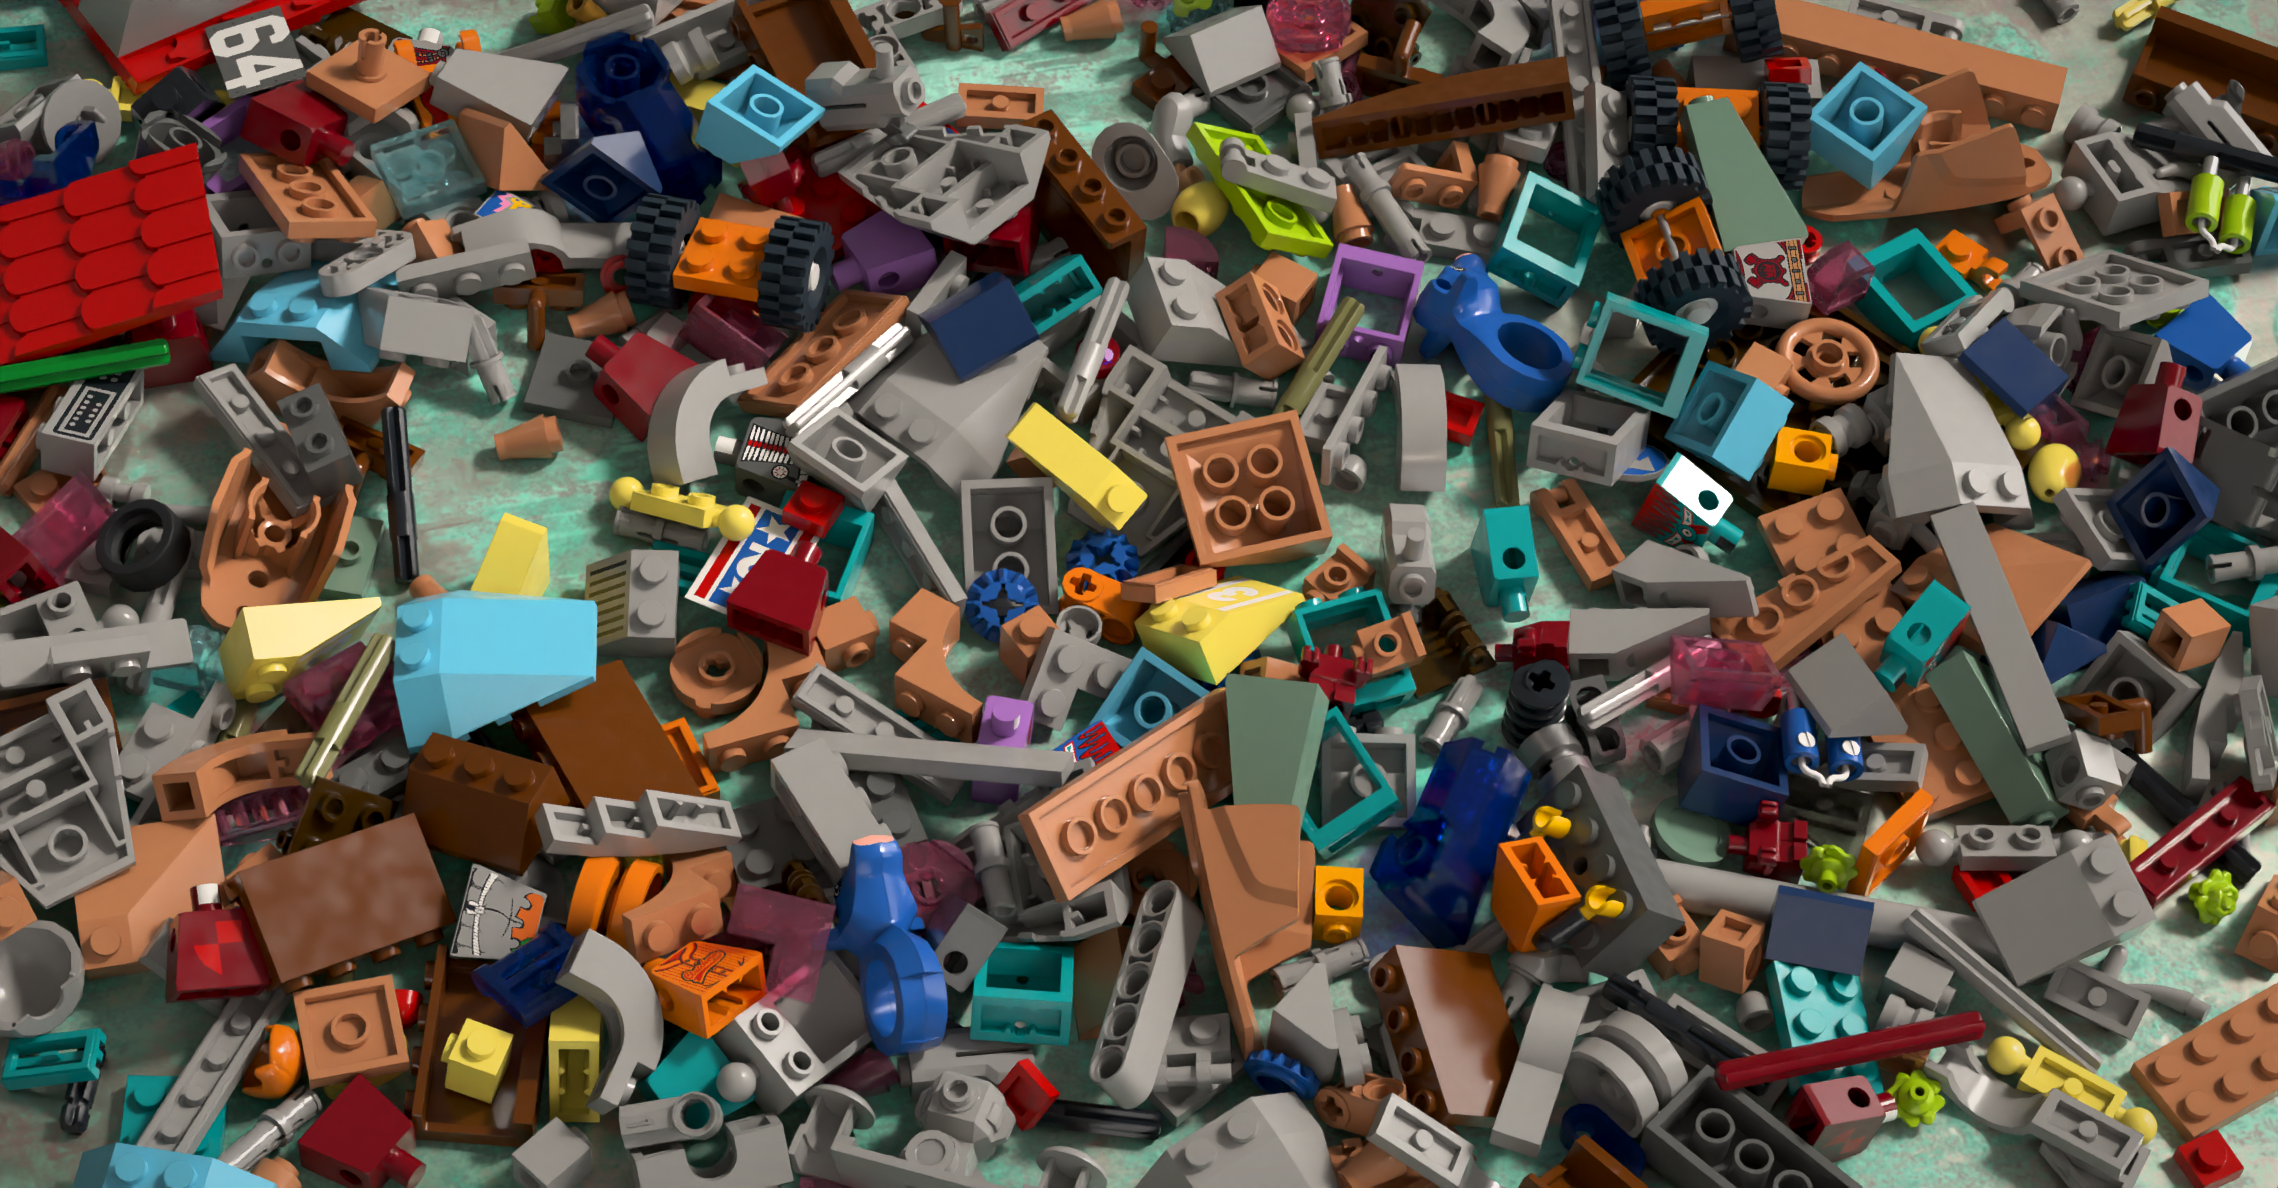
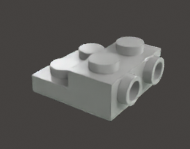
(1346, 783)

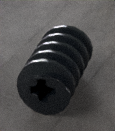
(1535, 700)

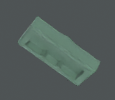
(357, 561)

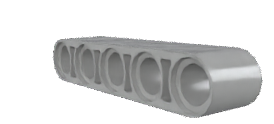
(1146, 994)

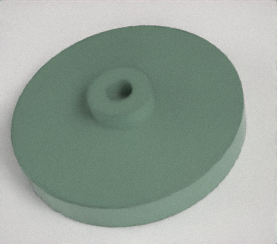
(1689, 835)

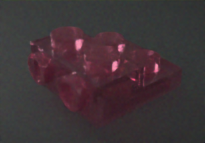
(319, 687)

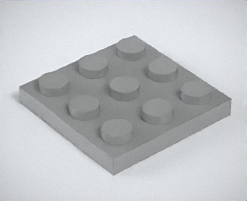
(2115, 289)

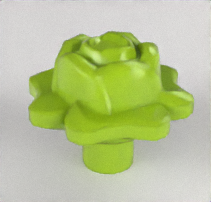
(1828, 868)
(2214, 897)
(1916, 1098)

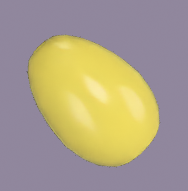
(1200, 208)
(2053, 469)

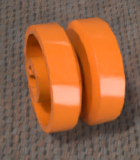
(608, 892)

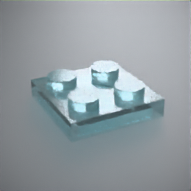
(428, 169)

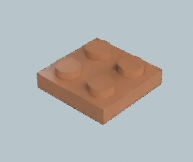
(351, 1031)

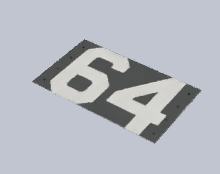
(255, 52)

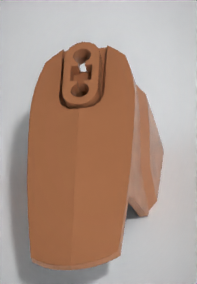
(1945, 167)
(260, 544)
(1253, 893)

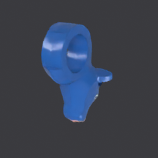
(1467, 311)
(898, 970)

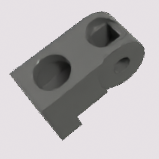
(1608, 741)

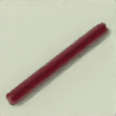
(1849, 1050)

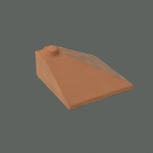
(1250, 492)
(2034, 570)
(126, 910)

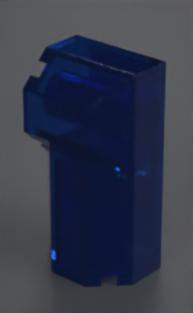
(629, 89)
(1449, 853)

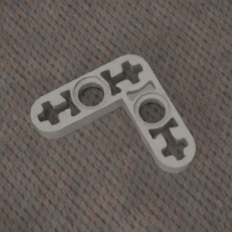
(888, 29)
(360, 262)

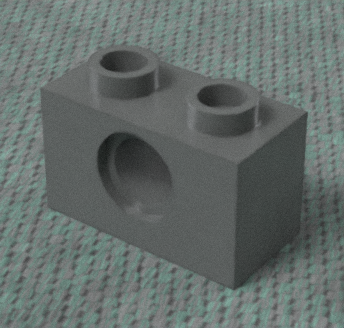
(320, 440)

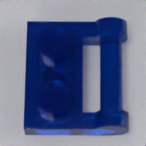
(532, 991)

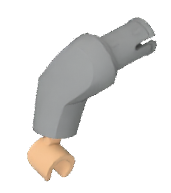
(1169, 127)

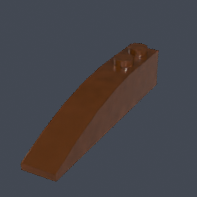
(1450, 109)

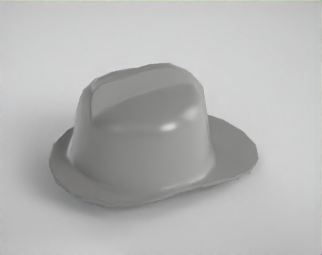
(1137, 168)

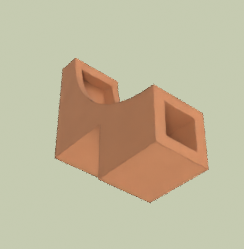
(284, 370)
(924, 688)
(769, 720)
(685, 908)

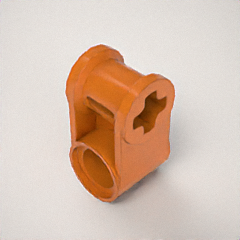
(1105, 599)

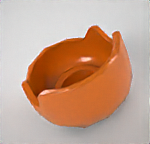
(276, 1065)

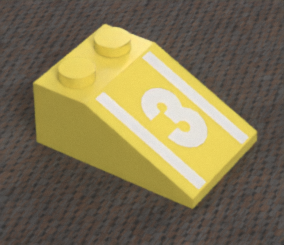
(1215, 627)
(285, 640)

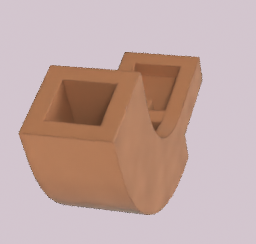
(229, 769)

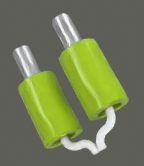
(2205, 207)

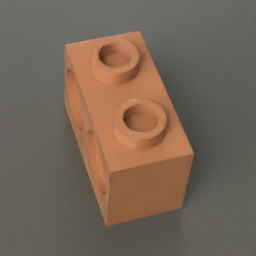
(1260, 326)

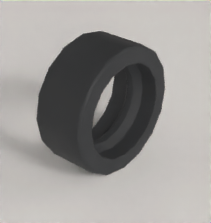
(127, 525)

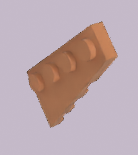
(1813, 602)

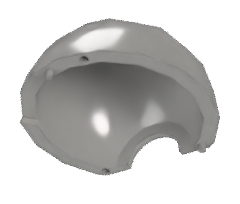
(39, 979)

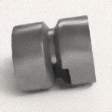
(1552, 755)

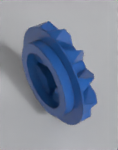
(1123, 556)
(985, 589)
(1281, 1074)

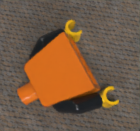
(1534, 893)

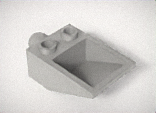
(2115, 182)
(56, 613)
(789, 1045)

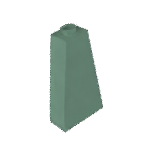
(1745, 192)
(1986, 728)
(1273, 738)

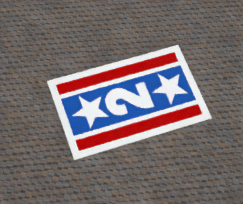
(734, 559)

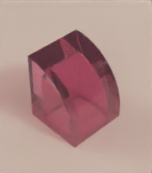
(1192, 247)
(1839, 278)

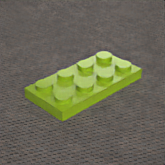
(1270, 219)

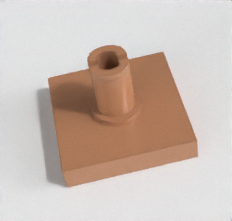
(368, 77)

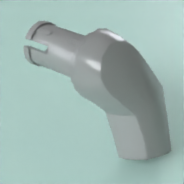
(1536, 968)

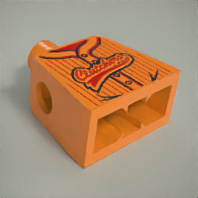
(707, 985)

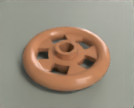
(1829, 361)

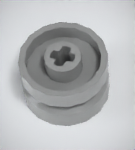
(1625, 1071)

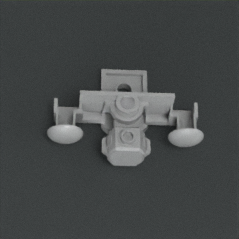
(960, 1125)

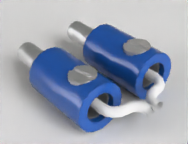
(1802, 751)

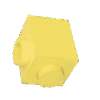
(477, 1060)

